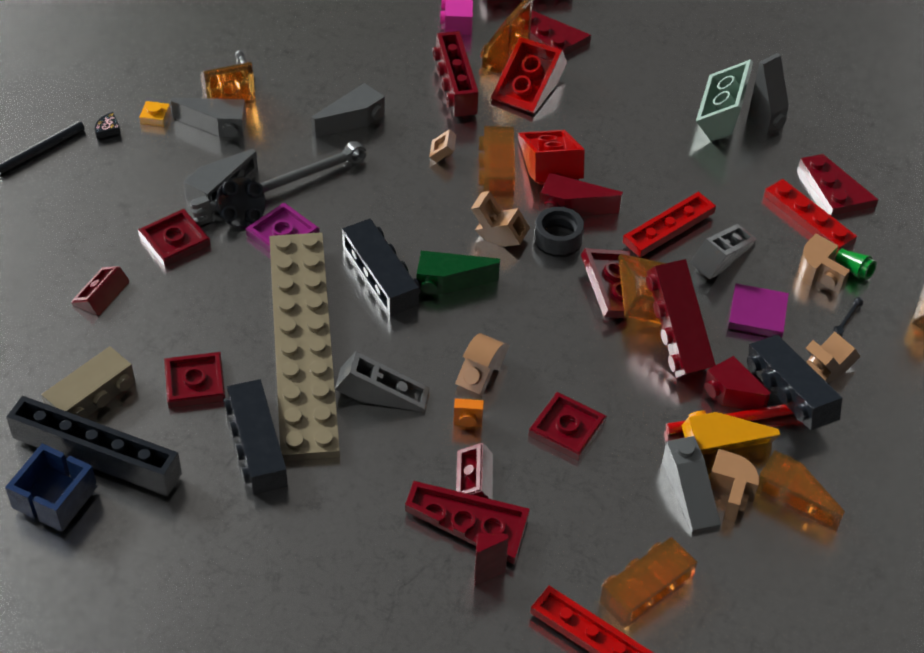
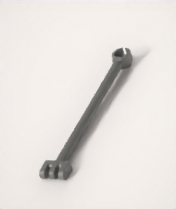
(353, 152)

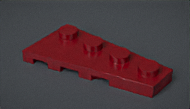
(468, 514)

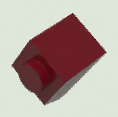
(735, 386)

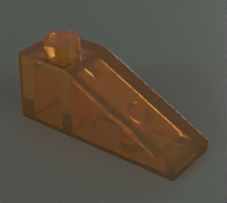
(797, 489)

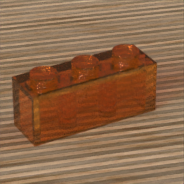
(497, 161)
(647, 581)

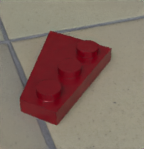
(557, 34)
(835, 187)
(605, 278)

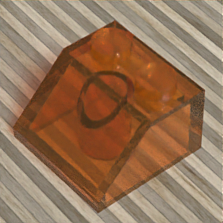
(229, 83)

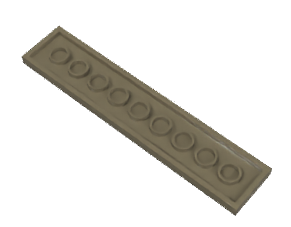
(303, 348)

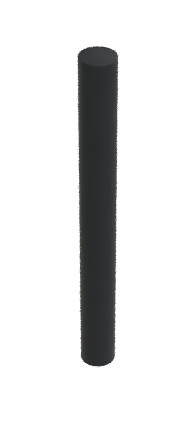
(41, 147)

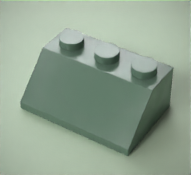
(723, 100)

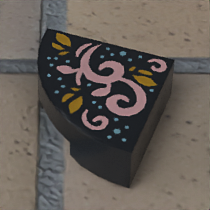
(107, 126)

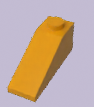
(726, 432)

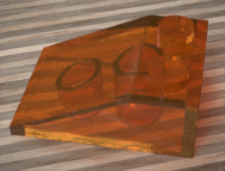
(500, 47)
(636, 296)

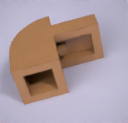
(499, 226)
(819, 264)
(832, 357)
(481, 358)
(736, 478)

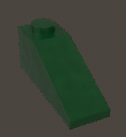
(454, 272)

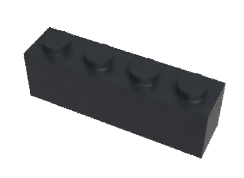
(381, 267)
(794, 382)
(256, 436)

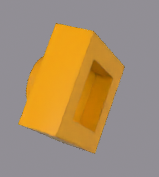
(155, 114)

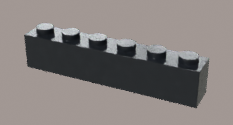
(96, 445)

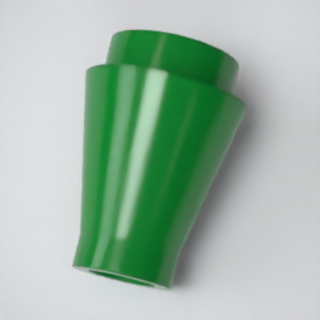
(859, 264)

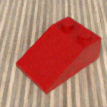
(529, 75)
(552, 153)

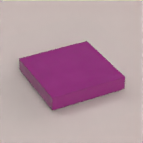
(279, 221)
(758, 310)

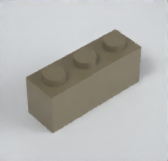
(91, 384)

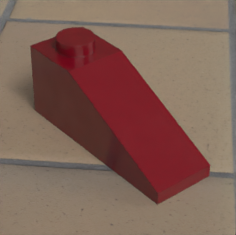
(579, 196)

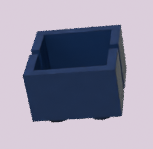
(46, 489)

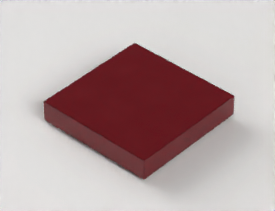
(174, 237)
(194, 379)
(567, 426)

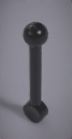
(858, 302)

